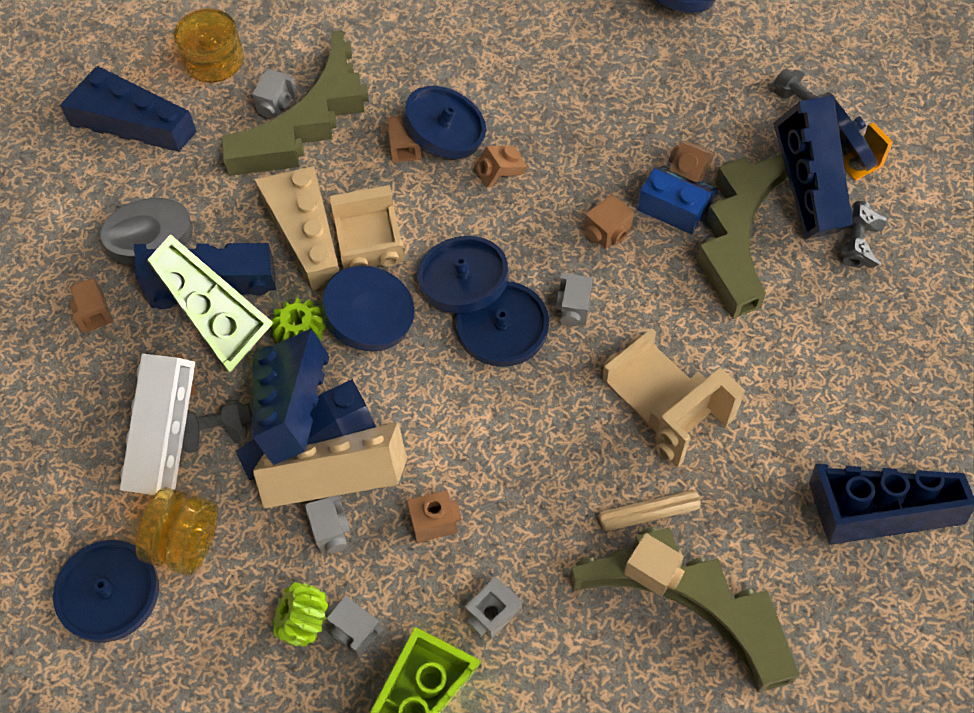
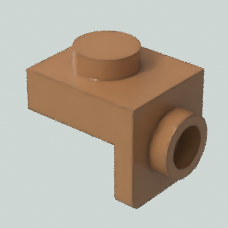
(497, 162)

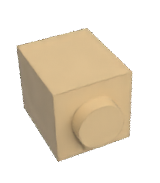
(655, 565)

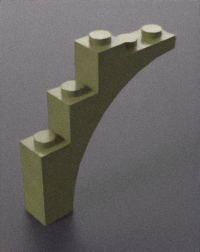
(281, 140)
(727, 255)
(745, 622)

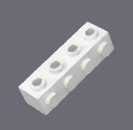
(157, 424)

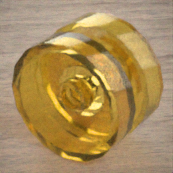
(209, 45)
(176, 531)

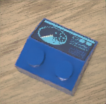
(675, 199)

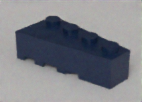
(127, 110)
(815, 165)
(887, 503)

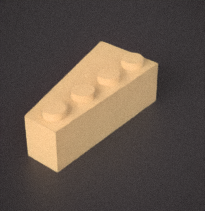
(301, 219)
(334, 467)

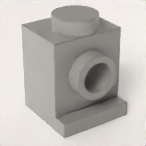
(274, 93)
(574, 299)
(328, 524)
(492, 596)
(352, 625)

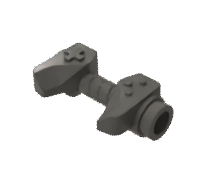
(789, 84)
(857, 251)
(232, 416)

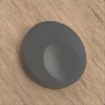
(147, 223)

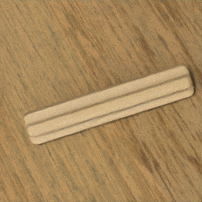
(649, 510)

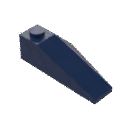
(336, 415)

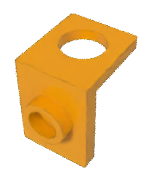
(880, 146)

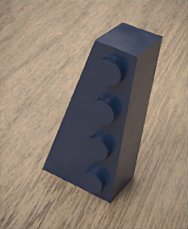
(241, 265)
(286, 394)

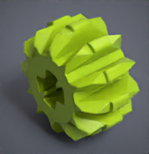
(305, 314)
(299, 614)

